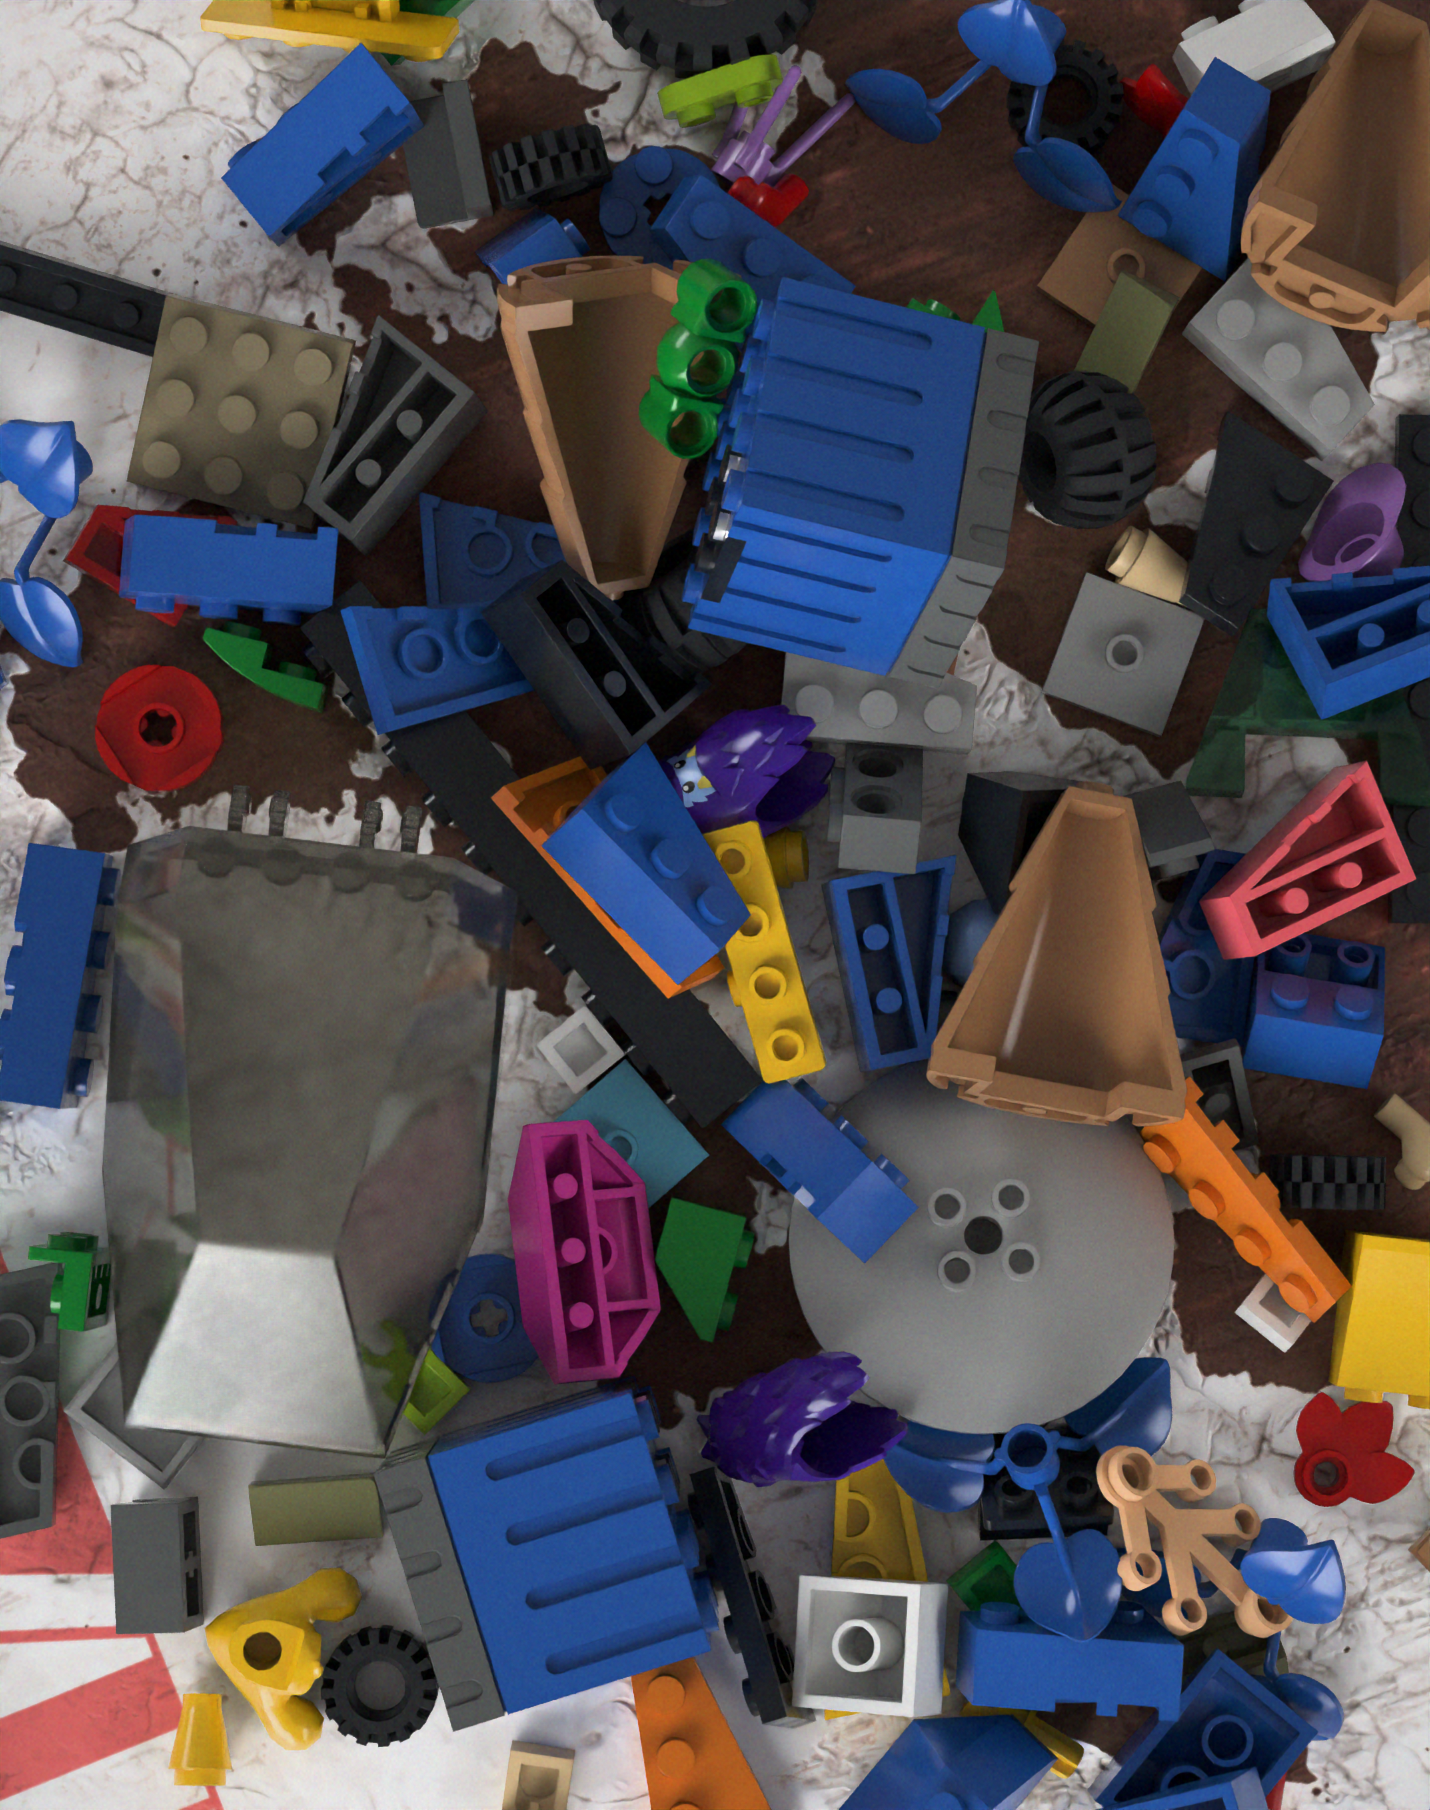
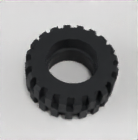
(704, 36)

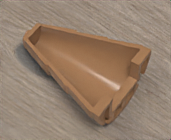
(1347, 196)
(583, 359)
(1070, 982)

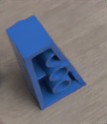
(55, 975)

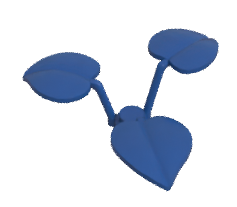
(1022, 45)
(47, 469)
(1063, 1583)
(1305, 1584)

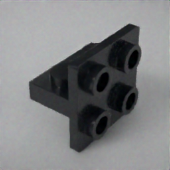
(1016, 1513)

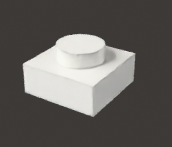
(580, 1049)
(1271, 1315)

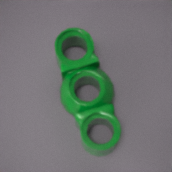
(700, 328)

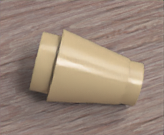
(1147, 565)

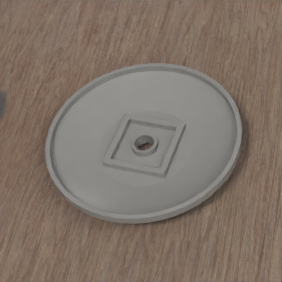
(1005, 1332)

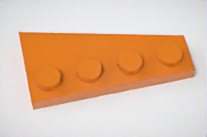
(538, 808)
(1244, 1207)

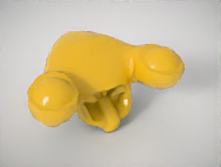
(276, 1652)

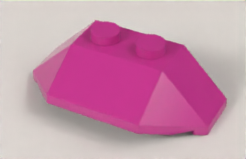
(581, 1251)

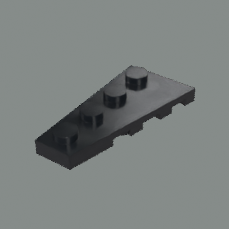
(749, 1600)

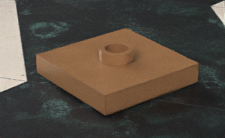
(1097, 254)

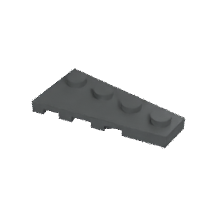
(28, 1400)

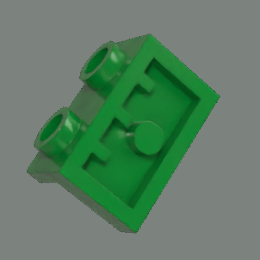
(85, 1288)

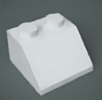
(1267, 42)
(870, 1645)

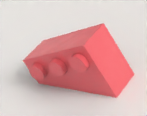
(1310, 867)

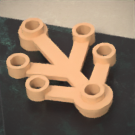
(1133, 1485)

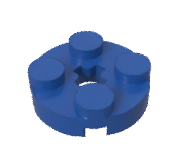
(636, 181)
(468, 1347)

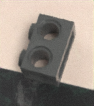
(877, 808)

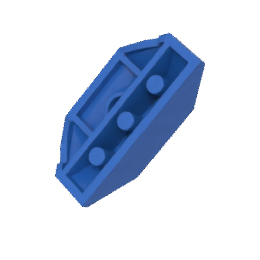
(956, 1766)

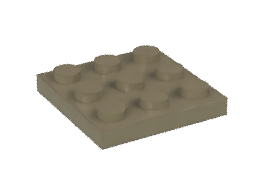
(238, 408)

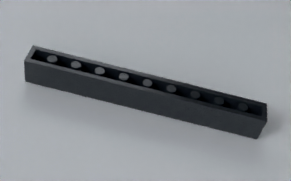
(463, 774)

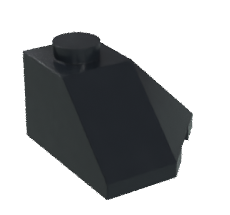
(1001, 822)

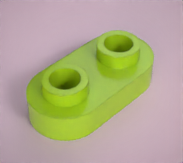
(696, 97)

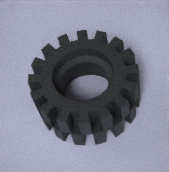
(1102, 90)
(550, 167)
(1329, 1181)
(368, 1723)

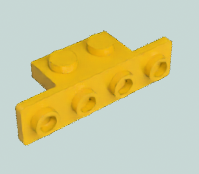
(335, 24)
(764, 961)

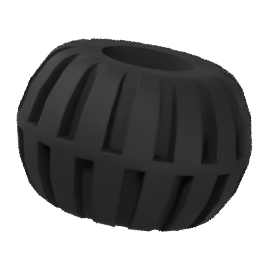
(1086, 450)
(662, 613)

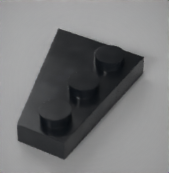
(1248, 523)

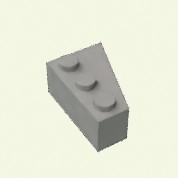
(1282, 362)
(879, 709)

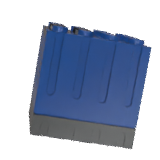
(861, 483)
(548, 1551)

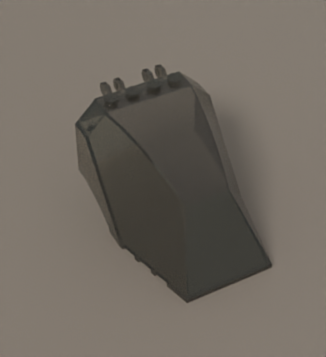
(296, 1122)

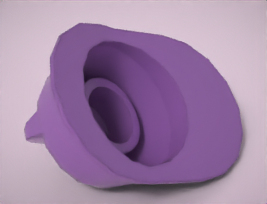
(1357, 527)

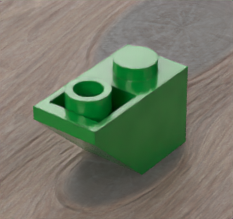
(698, 1258)

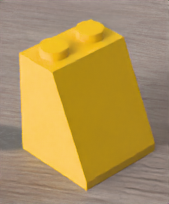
(1383, 1319)

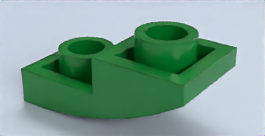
(251, 658)

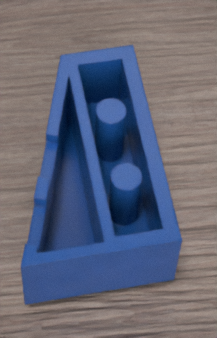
(1205, 171)
(227, 568)
(1354, 634)
(890, 958)

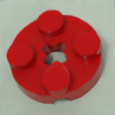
(123, 721)

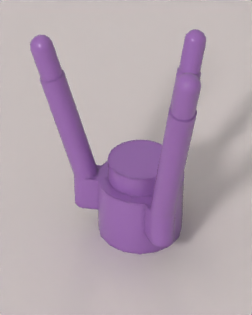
(751, 155)

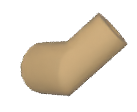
(1414, 1134)

